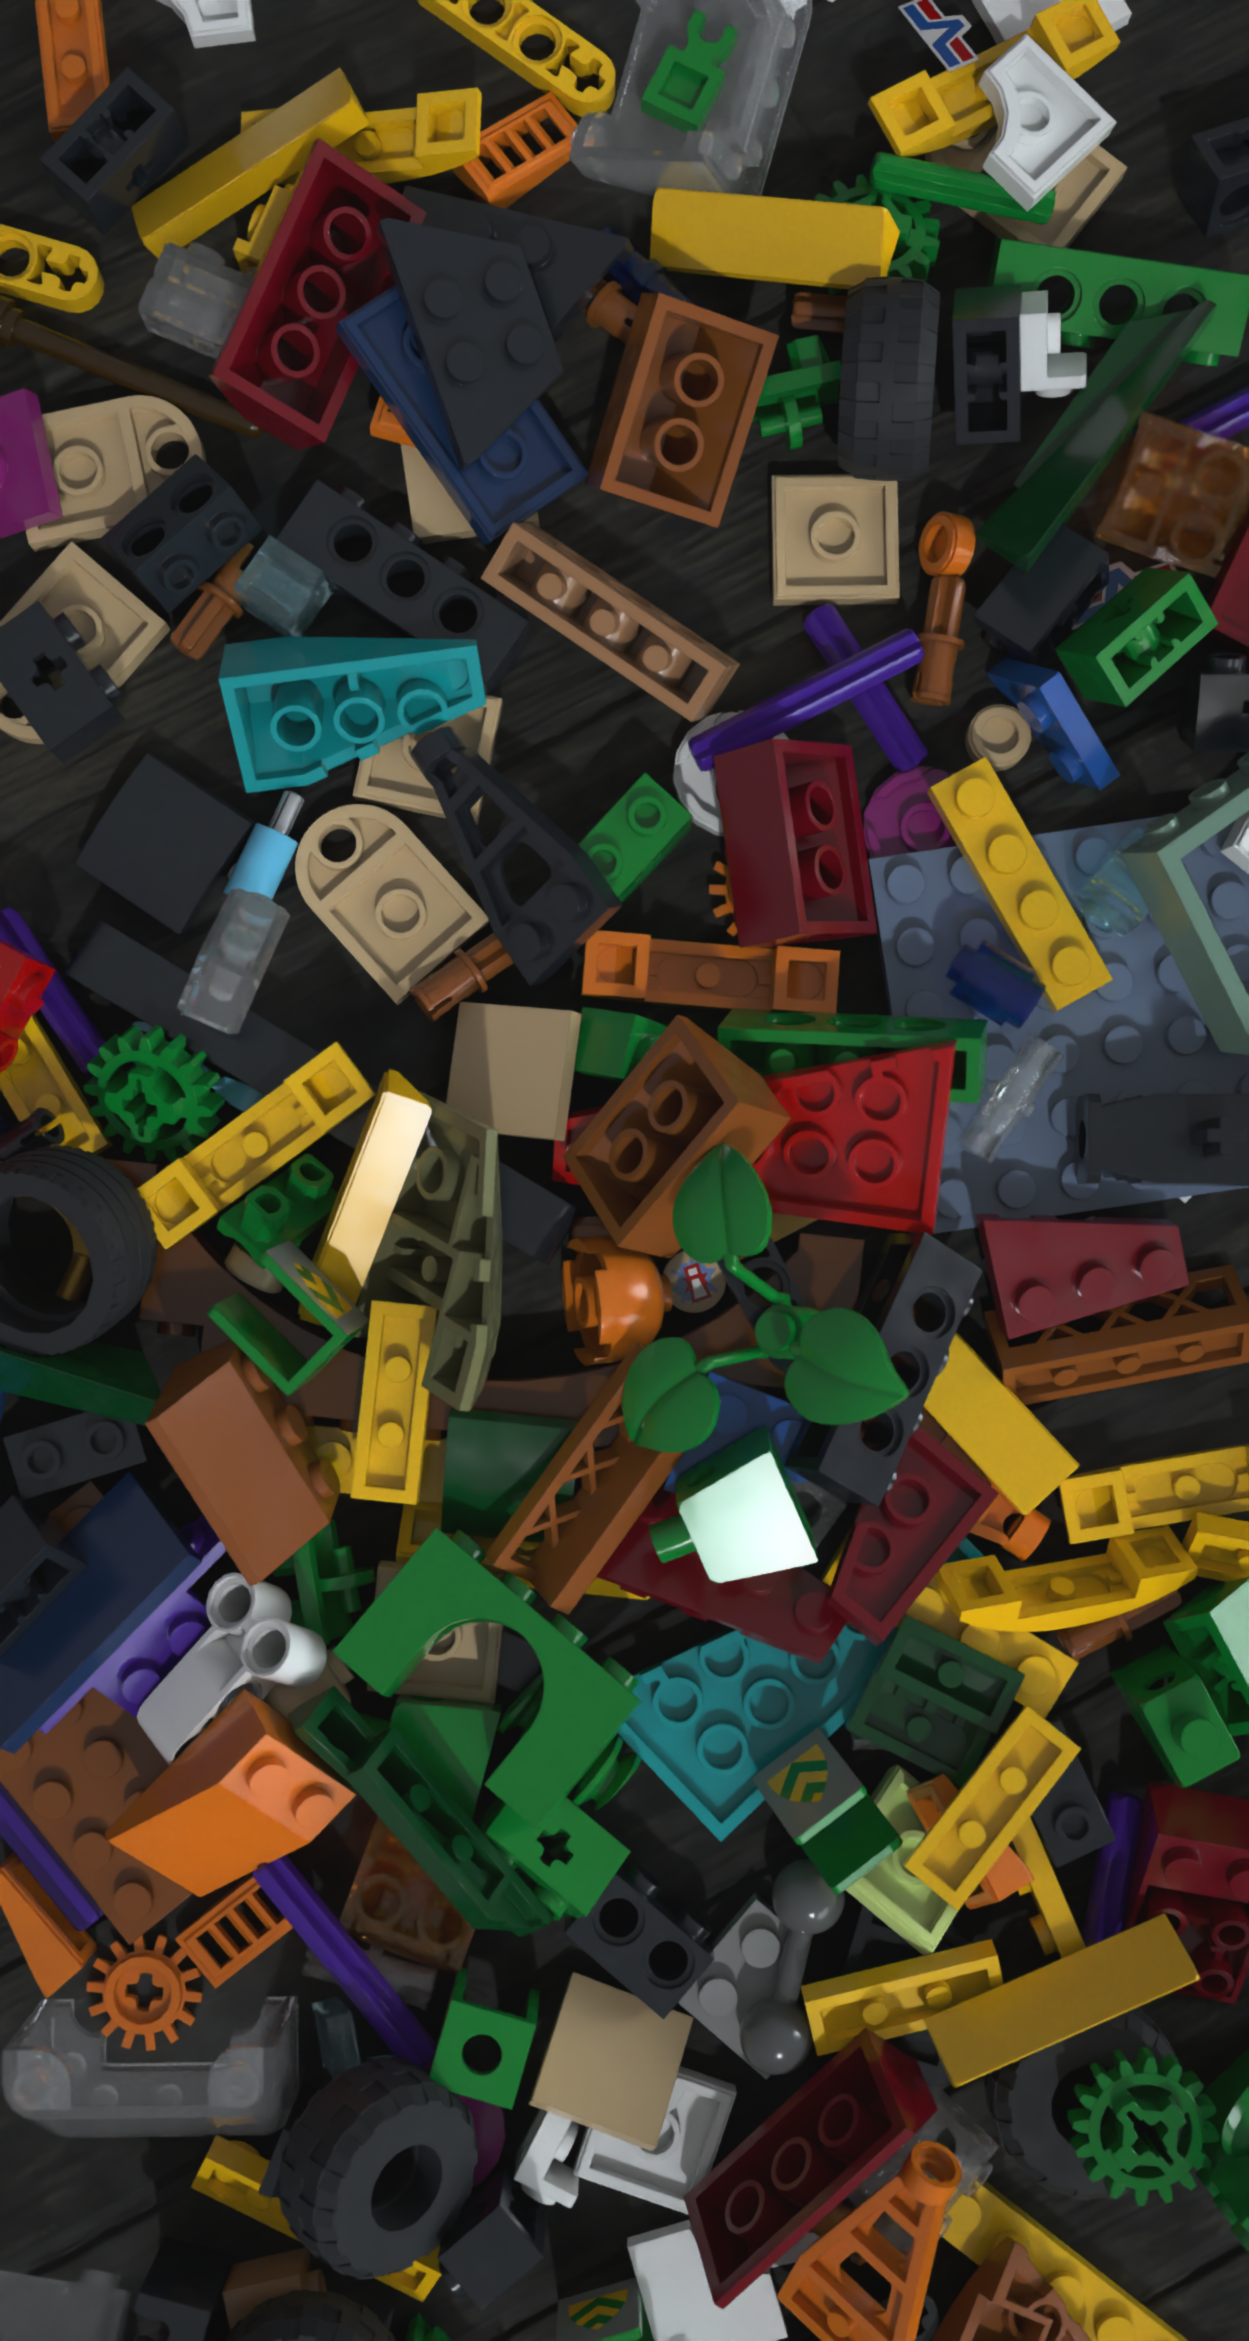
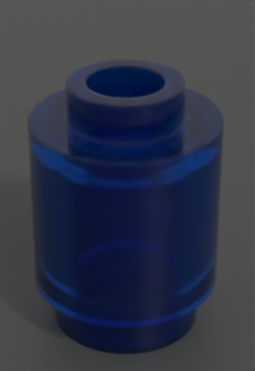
(994, 984)

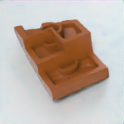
(1008, 2303)

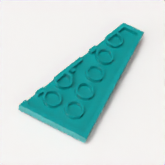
(737, 1706)

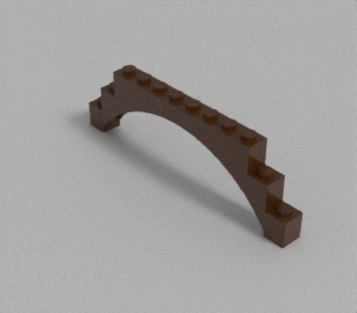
(194, 1278)

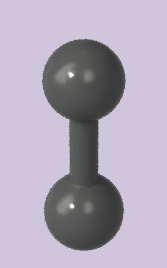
(776, 2029)

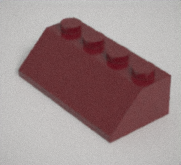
(321, 264)
(805, 2161)

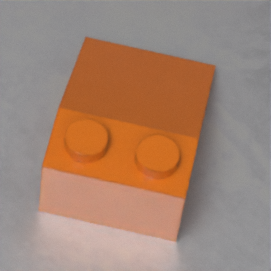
(232, 1800)

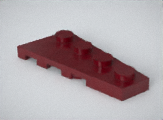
(772, 1608)

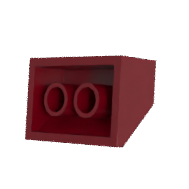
(794, 843)

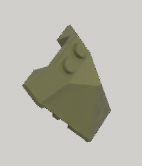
(447, 1251)

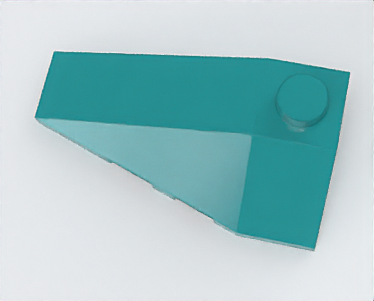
(327, 700)

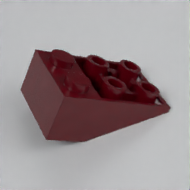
(1196, 1873)

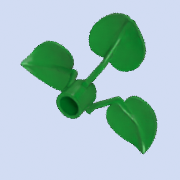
(838, 1354)

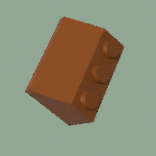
(681, 408)
(662, 1125)
(243, 1458)

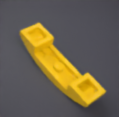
(950, 107)
(413, 140)
(255, 1144)
(1155, 1492)
(1070, 1591)

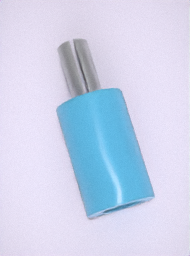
(267, 851)

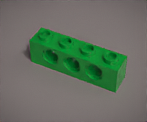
(1149, 285)
(798, 1040)

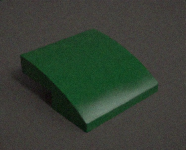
(494, 1465)
(934, 1700)

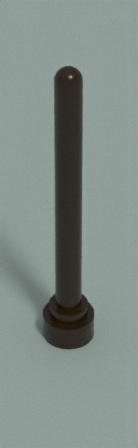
(17, 330)

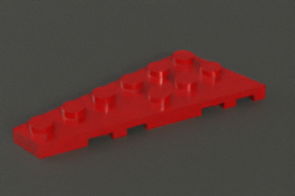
(858, 1139)

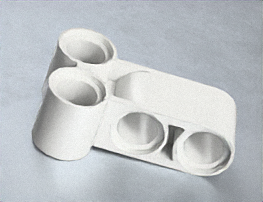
(234, 1654)

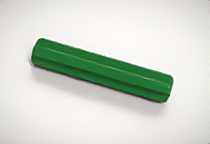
(953, 187)

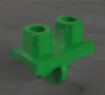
(795, 397)
(282, 1209)
(325, 1584)

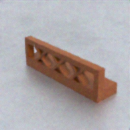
(1127, 1347)
(590, 1526)

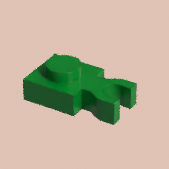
(689, 80)

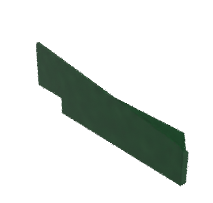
(1091, 432)
(88, 1378)
(420, 1815)

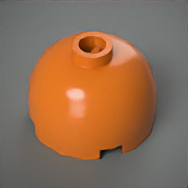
(612, 1298)

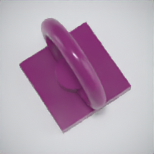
(26, 469)

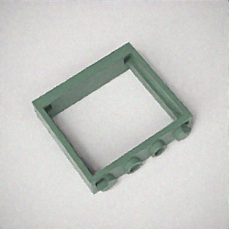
(1179, 911)

